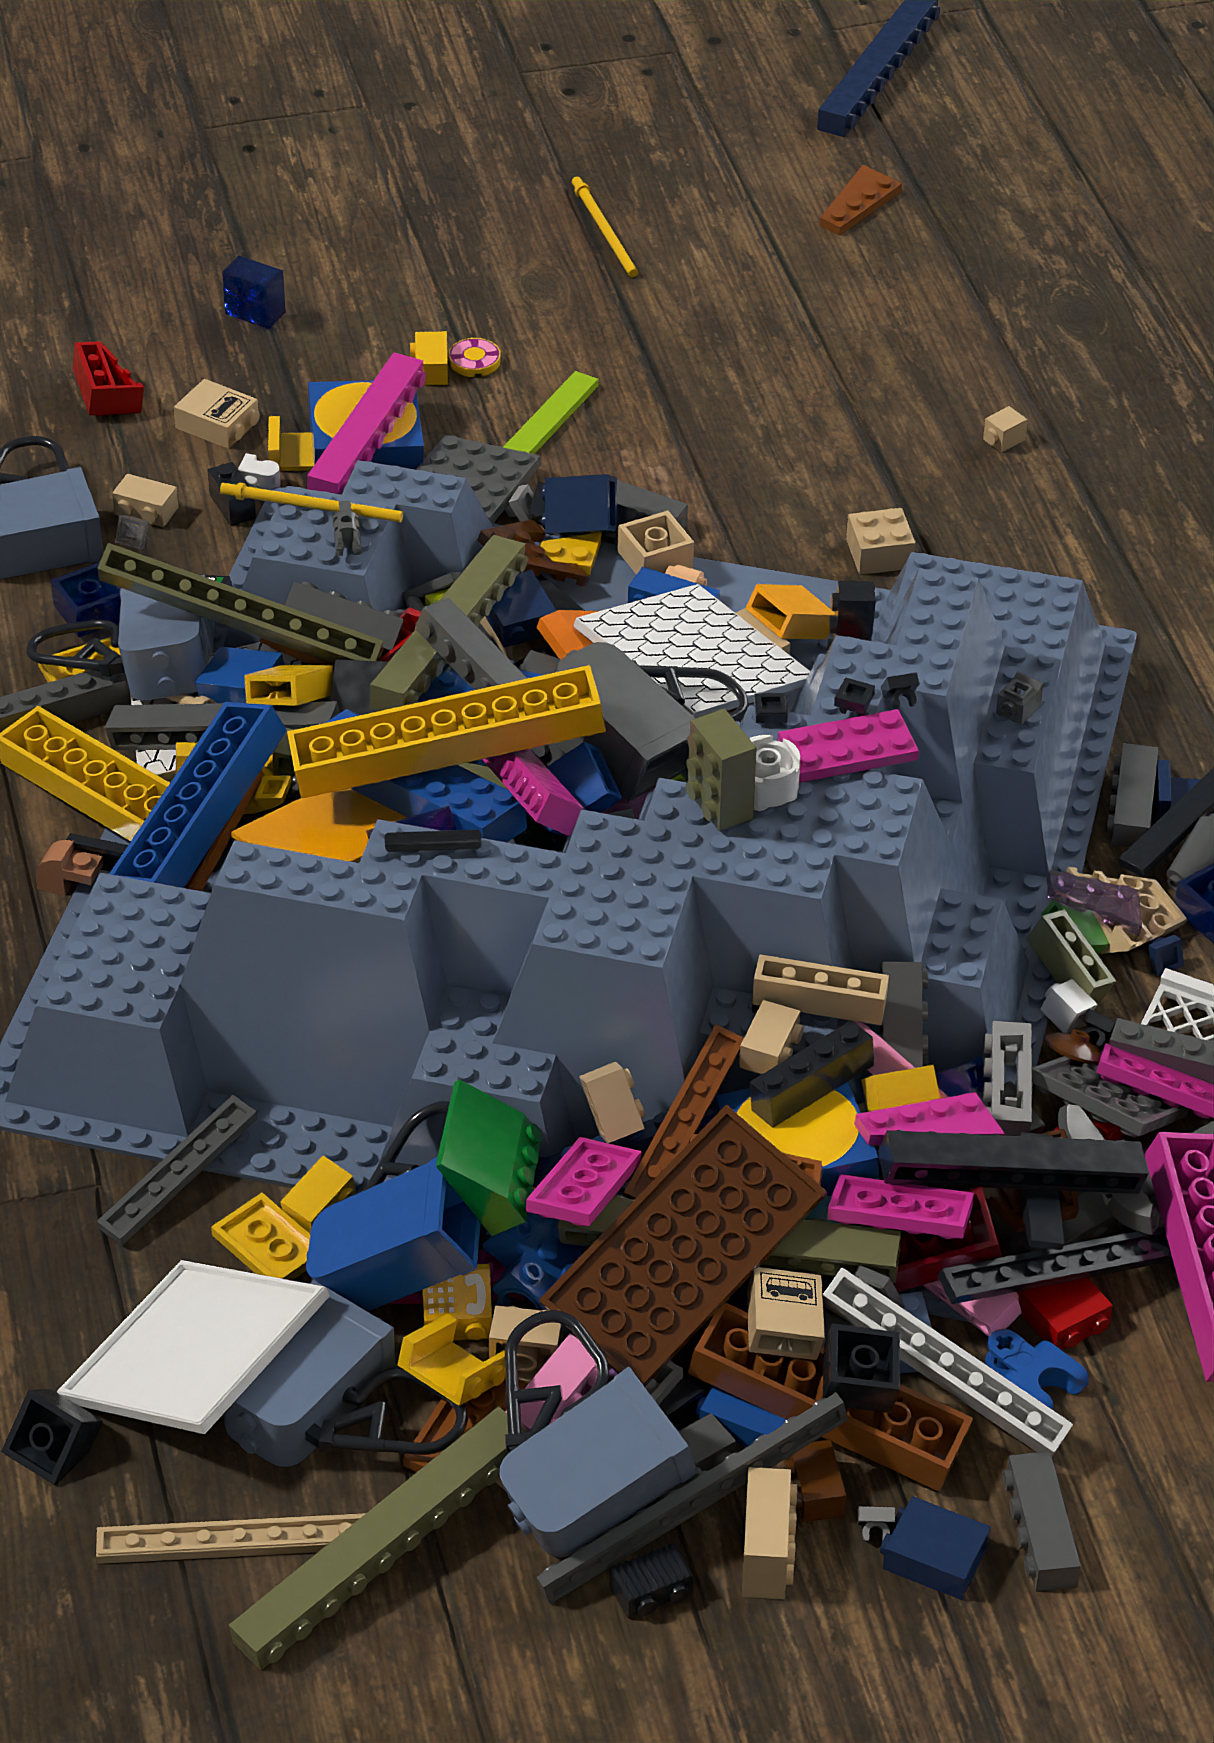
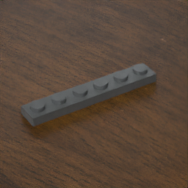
(177, 1170)

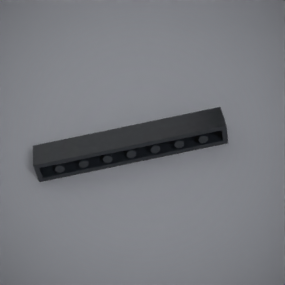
(1012, 1162)

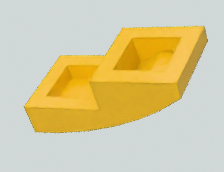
(269, 793)

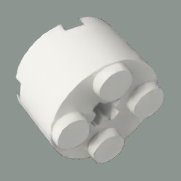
(775, 772)

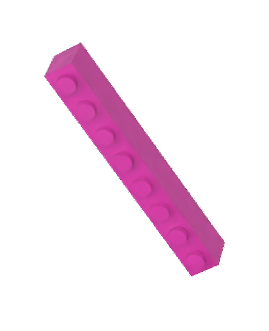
(368, 423)
(536, 789)

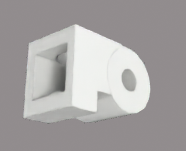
(260, 473)

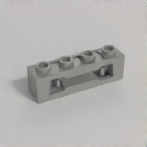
(1004, 1044)

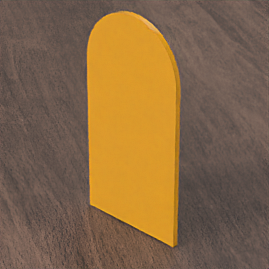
(320, 825)

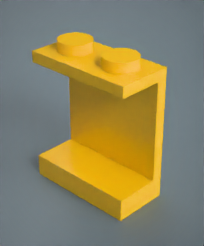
(289, 450)
(446, 1366)

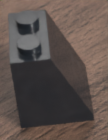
(352, 684)

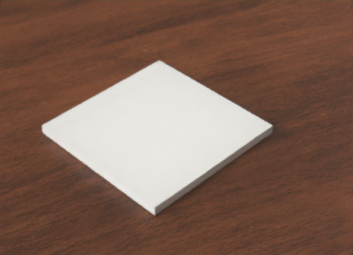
(193, 1345)

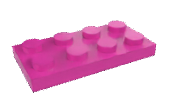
(852, 745)
(1156, 1079)
(583, 1181)
(900, 1206)

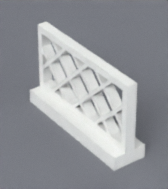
(1189, 994)

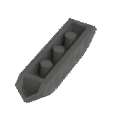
(1130, 1209)

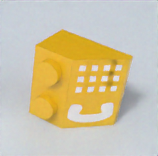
(466, 1300)

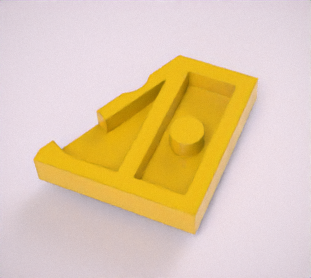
(574, 549)

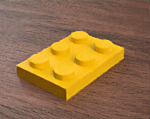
(265, 1239)

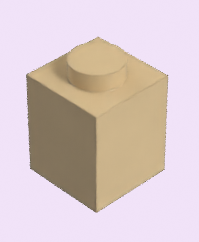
(1005, 429)

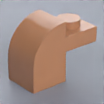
(65, 865)

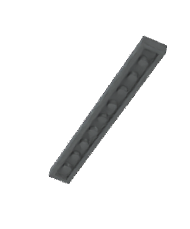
(690, 1499)

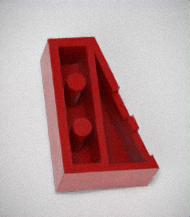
(103, 382)

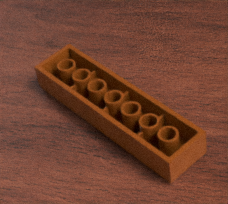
(914, 1440)

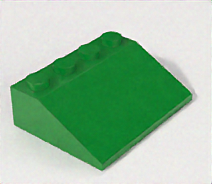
(489, 1156)

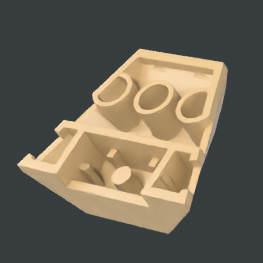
(1158, 913)

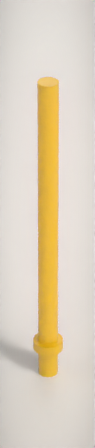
(582, 190)
(241, 491)

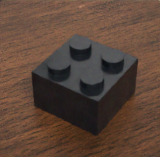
(862, 1367)

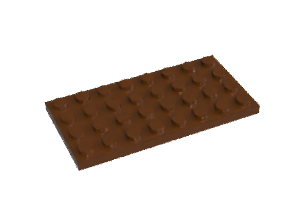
(685, 1245)

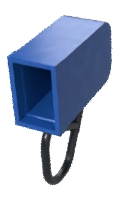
(395, 1231)

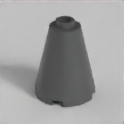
(1195, 853)

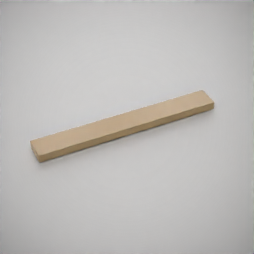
(219, 1538)

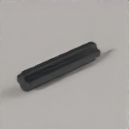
(433, 840)

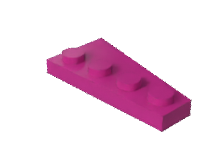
(945, 1115)

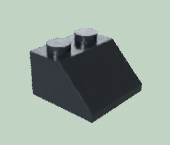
(51, 1434)

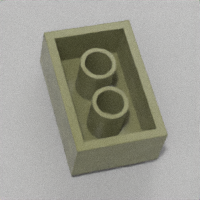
(721, 769)

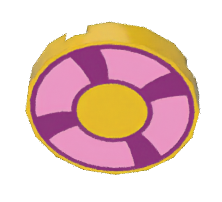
(474, 357)

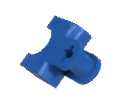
(1034, 1366)

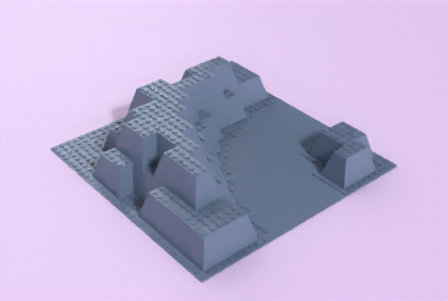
(376, 984)

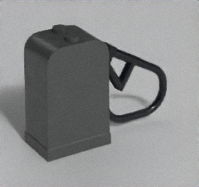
(641, 718)

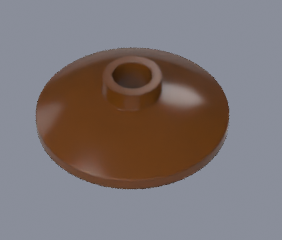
(1074, 1046)

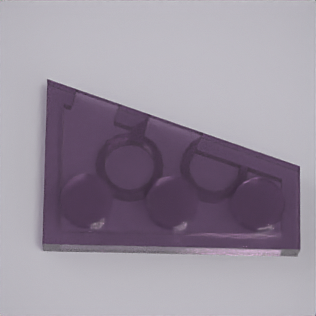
(1109, 900)

